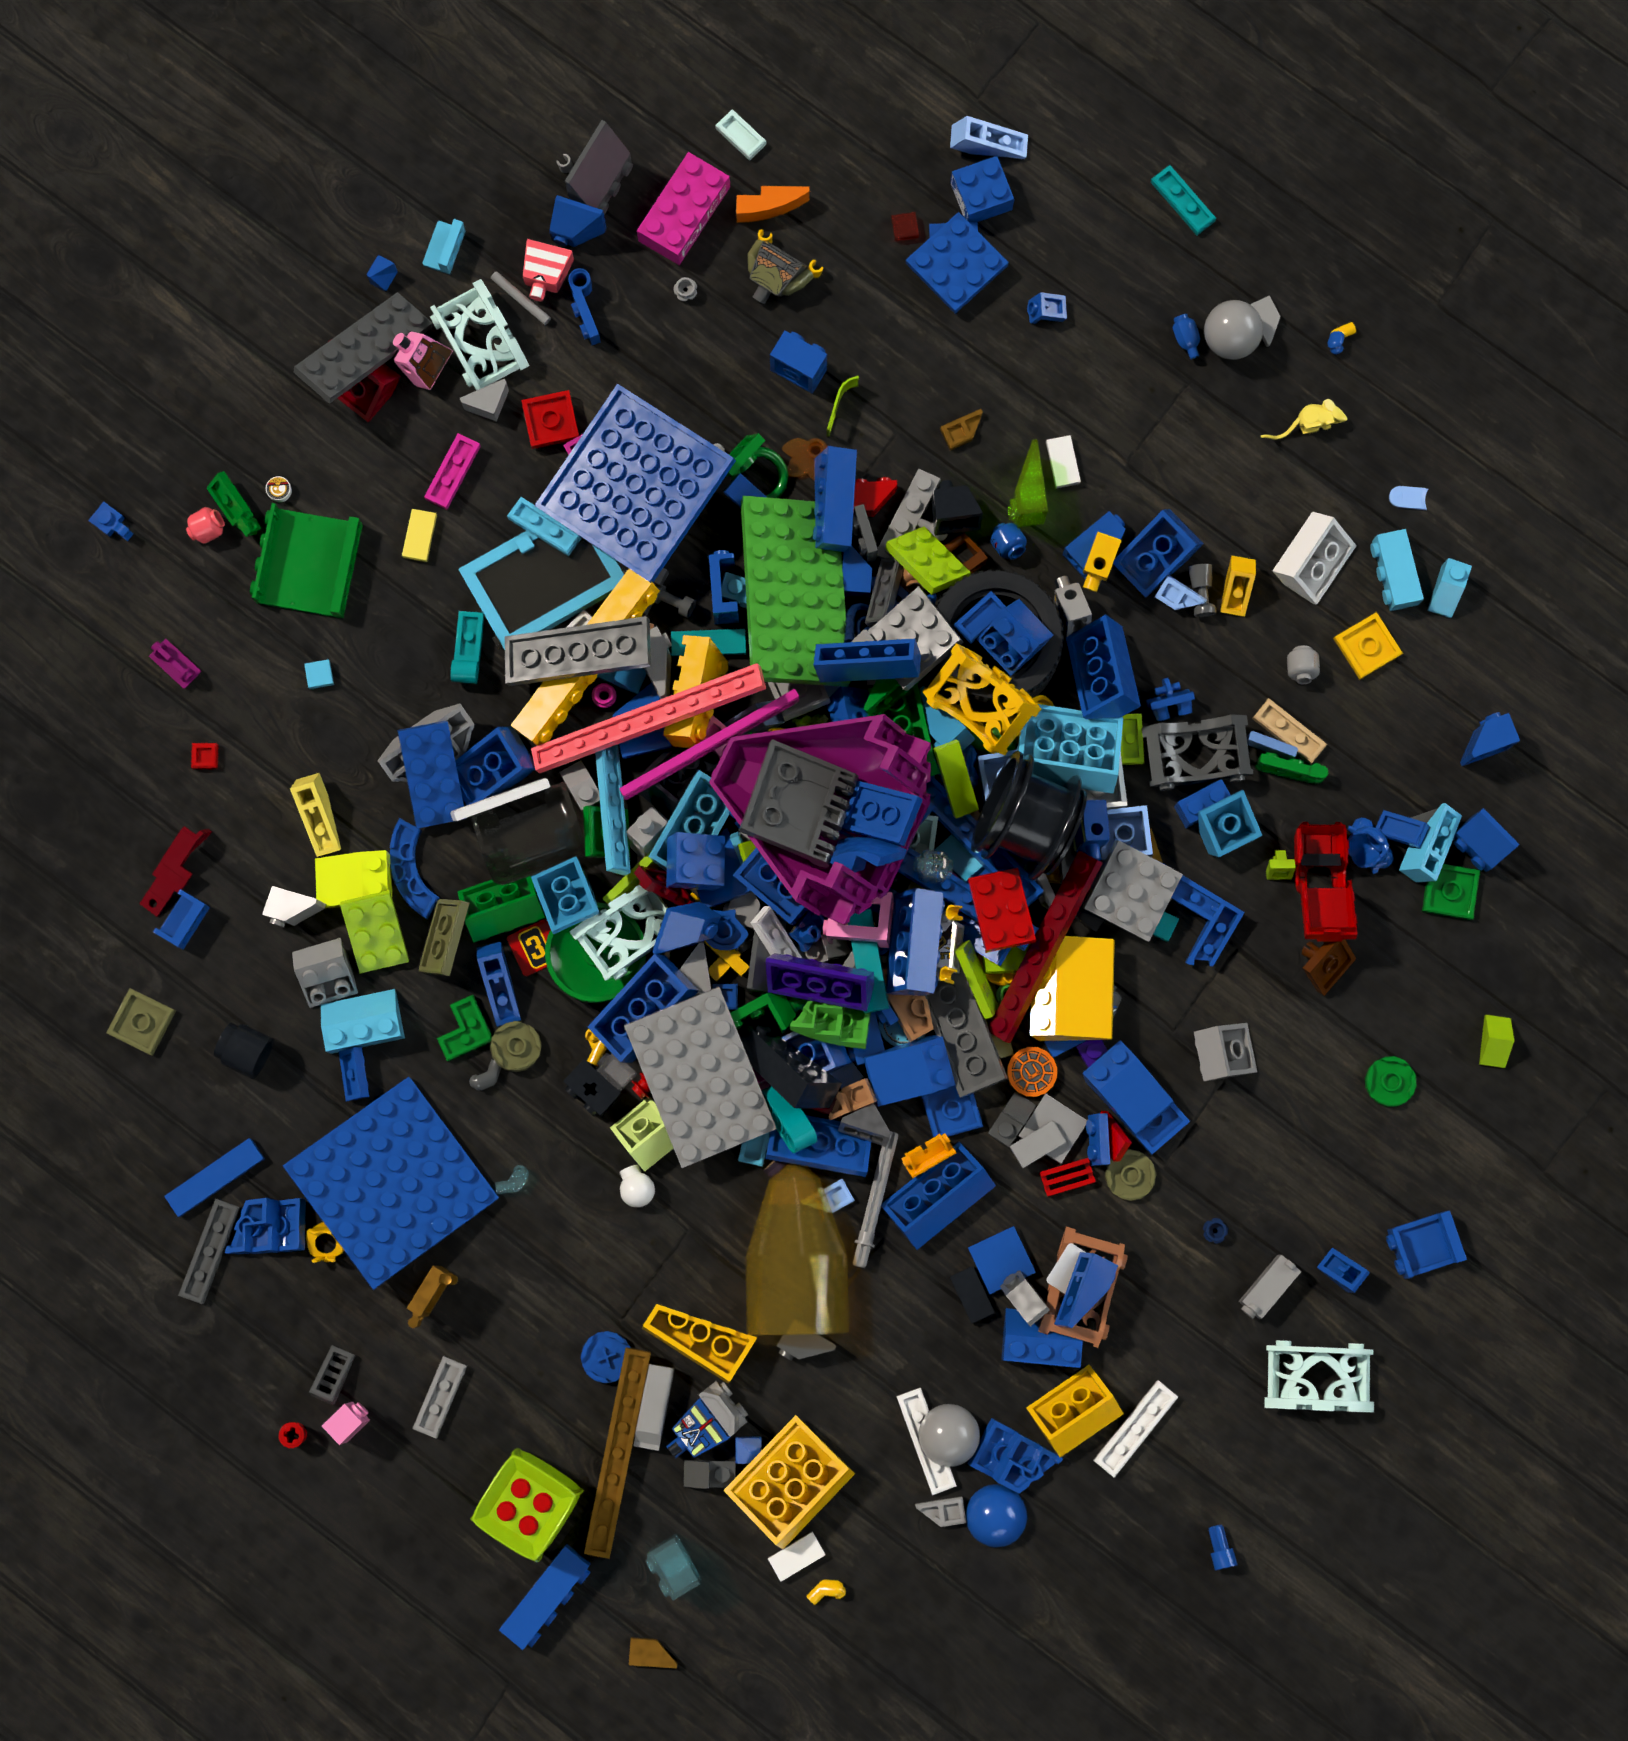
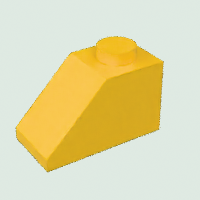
(1238, 585)

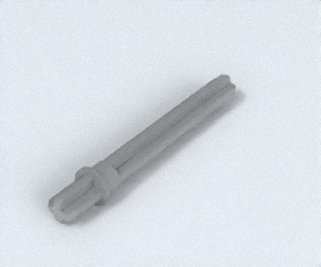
(866, 1235)

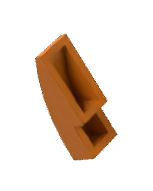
(771, 202)

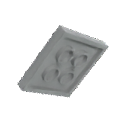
(1132, 890)

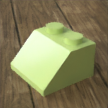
(643, 1134)

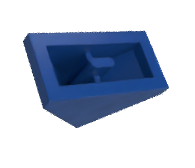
(1343, 1271)

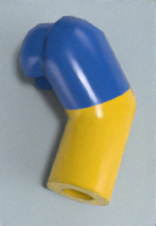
(1337, 337)

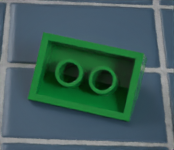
(500, 907)

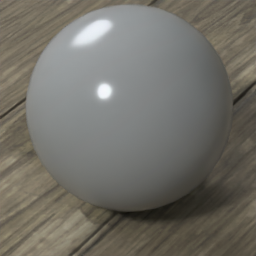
(1233, 329)
(949, 1435)

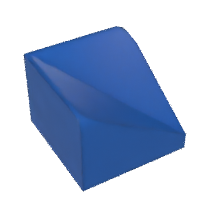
(382, 273)
(747, 1448)

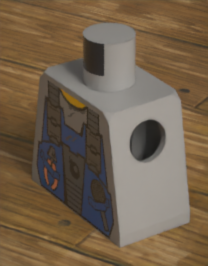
(1071, 605)

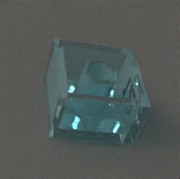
(673, 1566)

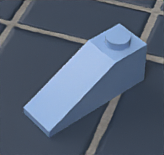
(987, 139)

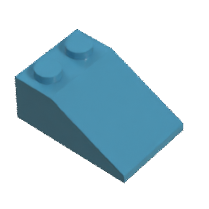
(565, 895)

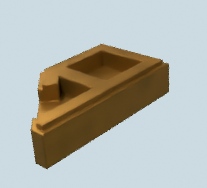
(961, 430)
(649, 1653)

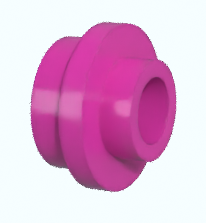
(600, 688)

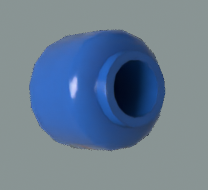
(1008, 541)

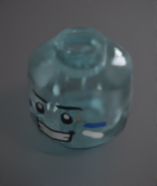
(933, 866)

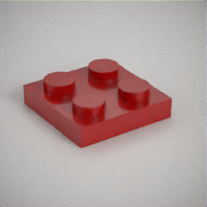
(550, 419)

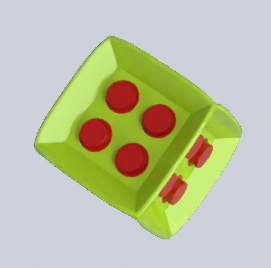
(526, 1505)

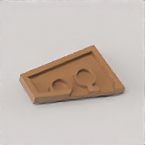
(912, 1013)

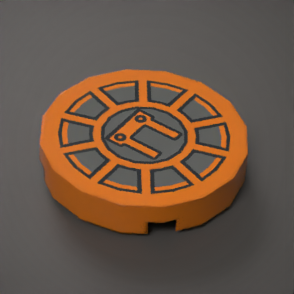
(1032, 1071)

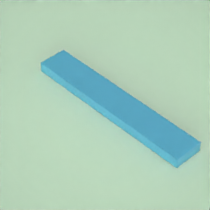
(612, 811)

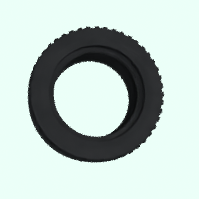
(1007, 588)

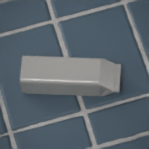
(653, 1406)

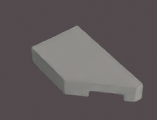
(944, 1511)

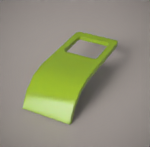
(849, 383)

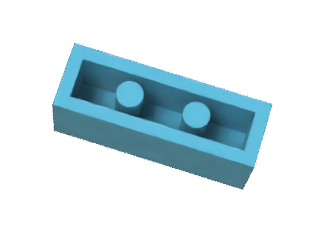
(1396, 570)

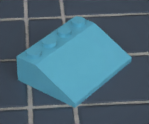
(1071, 746)

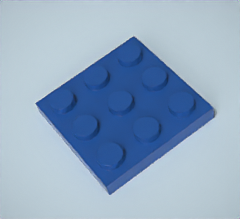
(956, 262)

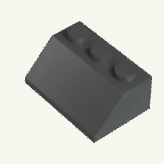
(757, 972)

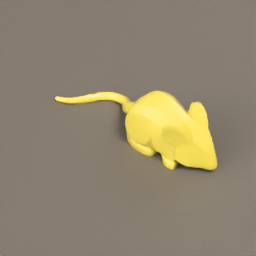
(1314, 417)

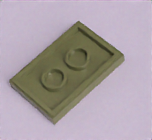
(443, 937)

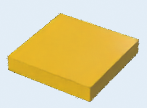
(1368, 645)

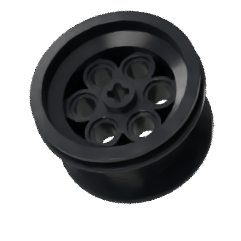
(1029, 816)

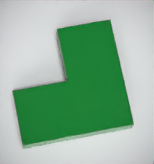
(472, 1031)

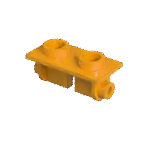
(920, 1160)

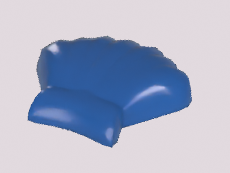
(730, 932)

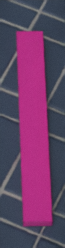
(709, 744)

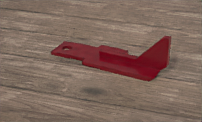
(170, 872)

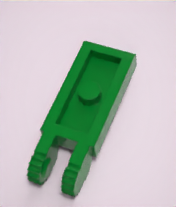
(1291, 768)

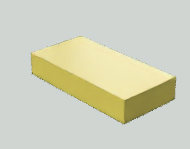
(419, 535)

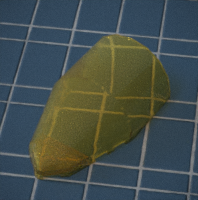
(796, 1260)

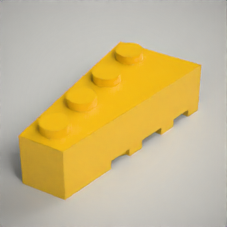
(703, 1342)

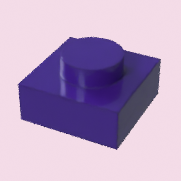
(1091, 1051)

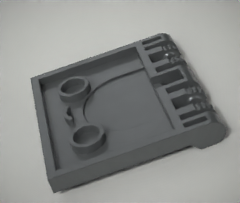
(797, 803)

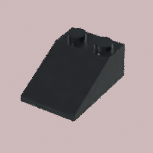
(669, 791)

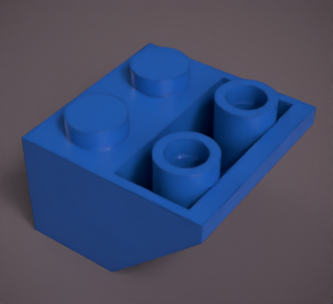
(1014, 636)

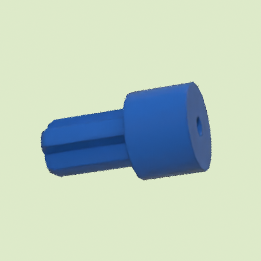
(1222, 1556)

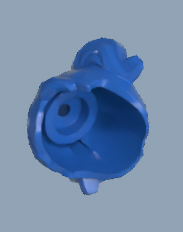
(1369, 846)

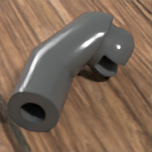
(486, 1079)

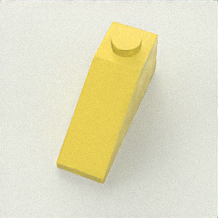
(316, 813)

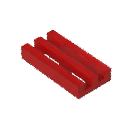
(1088, 1170)

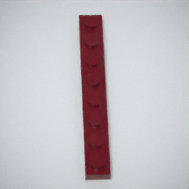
(1042, 952)

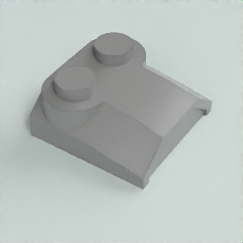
(722, 1407)

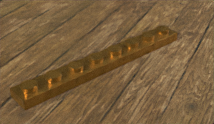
(617, 1453)

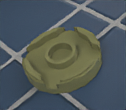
(515, 1046)
(1131, 1177)

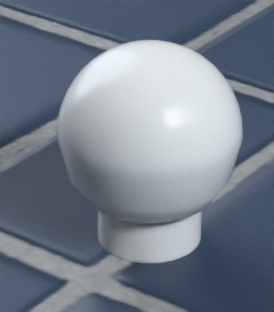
(636, 1187)

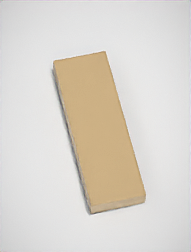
(1289, 731)

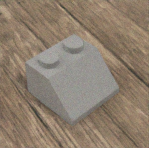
(1225, 1051)

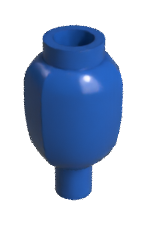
(1187, 334)

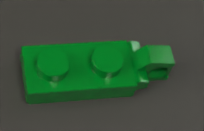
(233, 504)

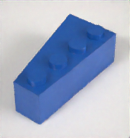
(834, 498)

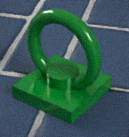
(747, 452)

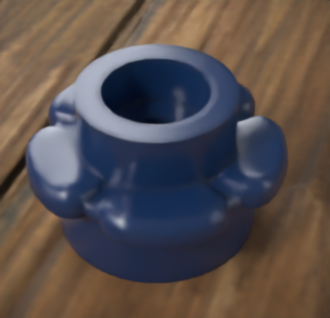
(1222, 1230)

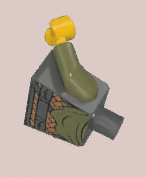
(777, 270)

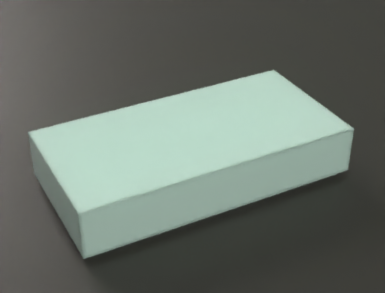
(740, 134)

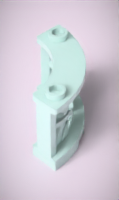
(472, 301)
(596, 929)
(1290, 1398)

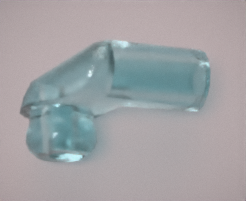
(515, 1182)

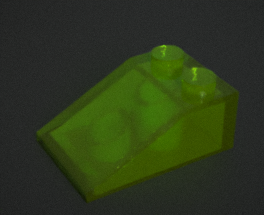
(1029, 498)

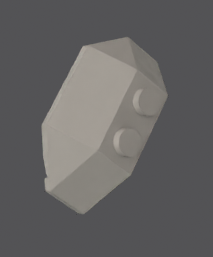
(460, 732)

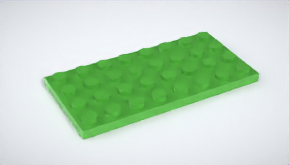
(790, 590)

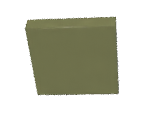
(141, 1021)

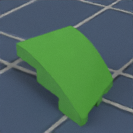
(833, 1024)

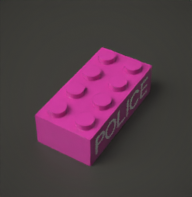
(683, 208)

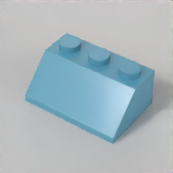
(361, 1021)

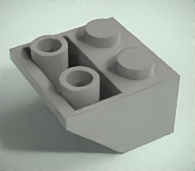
(324, 972)

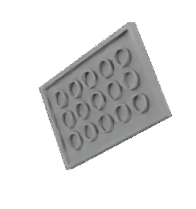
(700, 1077)

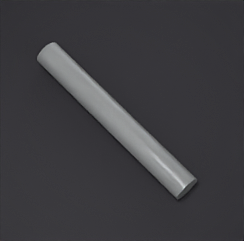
(520, 298)

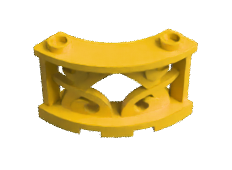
(1017, 701)

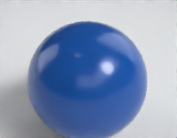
(996, 1516)

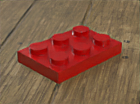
(1001, 910)

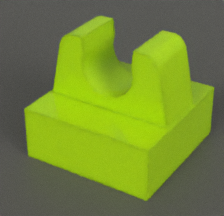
(1280, 866)

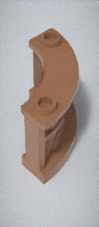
(1052, 1301)

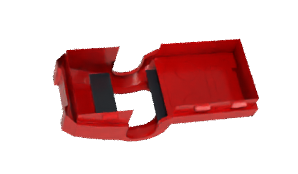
(1325, 910)

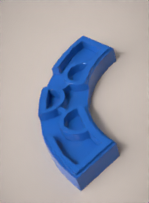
(405, 871)

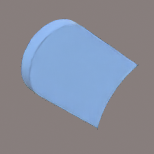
(1408, 497)

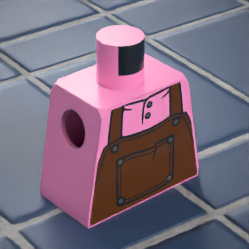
(420, 358)

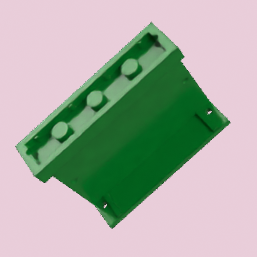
(306, 562)

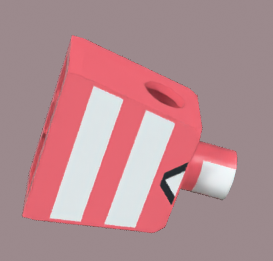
(545, 268)

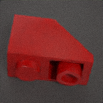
(874, 494)

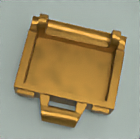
(429, 1294)

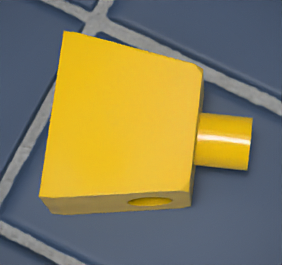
(1103, 550)

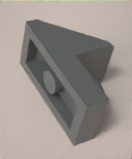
(1012, 1119)
(708, 1473)

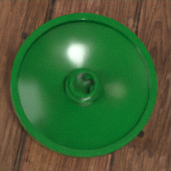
(577, 973)

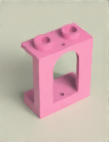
(878, 934)

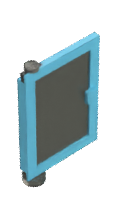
(535, 586)

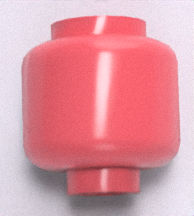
(205, 525)

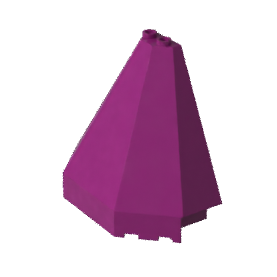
(866, 746)

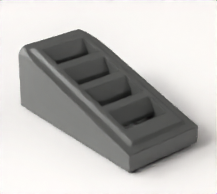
(336, 1388)

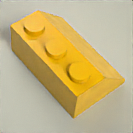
(1075, 1410)

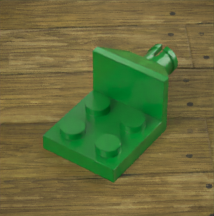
(781, 1008)

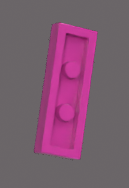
(452, 471)

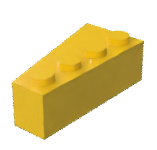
(699, 665)

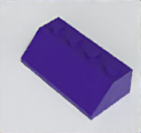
(819, 981)

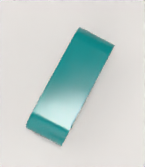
(789, 1121)

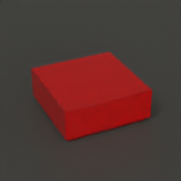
(204, 756)

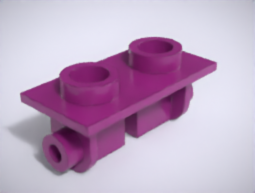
(174, 663)

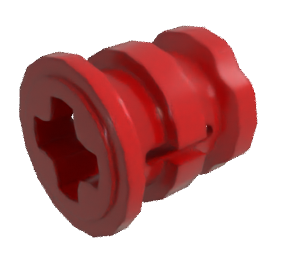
(286, 1440)

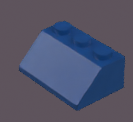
(1028, 1345)

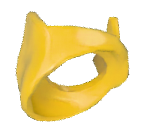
(311, 1237)

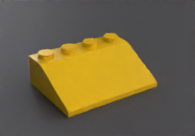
(1076, 993)
(789, 1482)

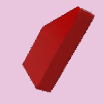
(1118, 1140)

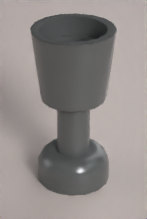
(1202, 580)

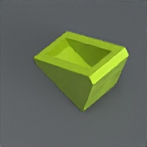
(1496, 1041)

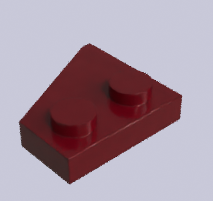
(655, 881)

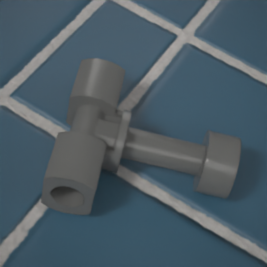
(686, 605)

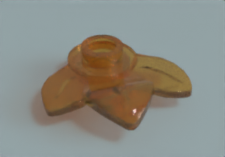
(802, 458)

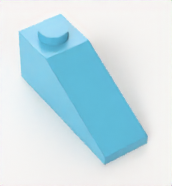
(1427, 862)

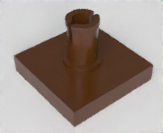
(1327, 963)

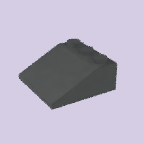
(599, 169)

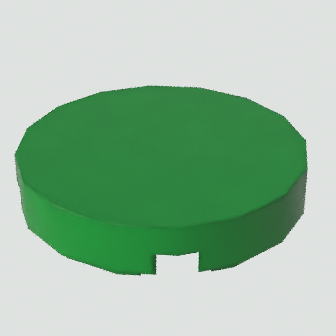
(1390, 1081)

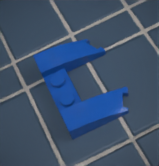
(1220, 916)

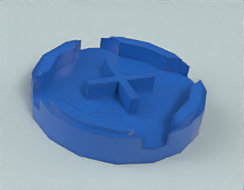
(604, 1356)

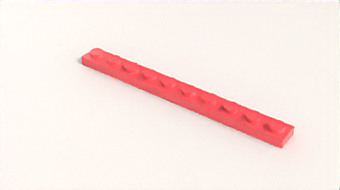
(648, 718)

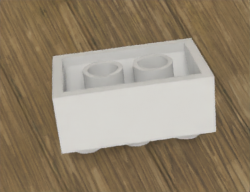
(1314, 557)

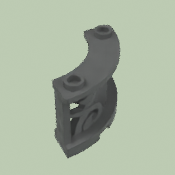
(1220, 726)

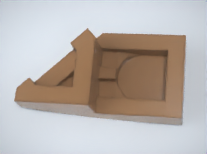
(853, 1098)

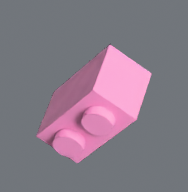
(346, 1422)

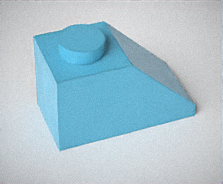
(1449, 587)

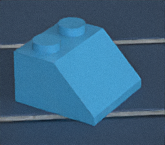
(1228, 825)

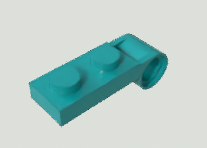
(467, 647)

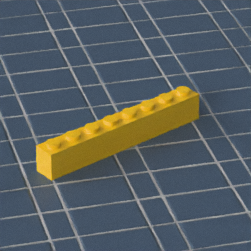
(556, 697)

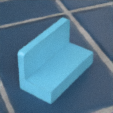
(444, 246)

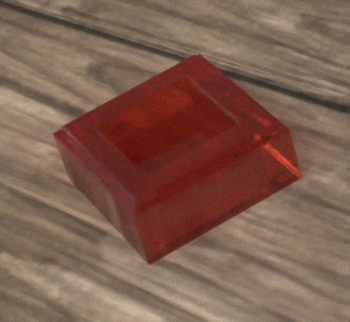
(905, 226)

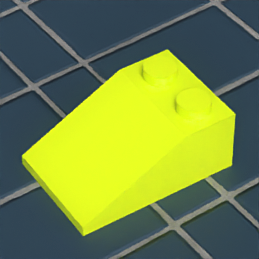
(352, 876)

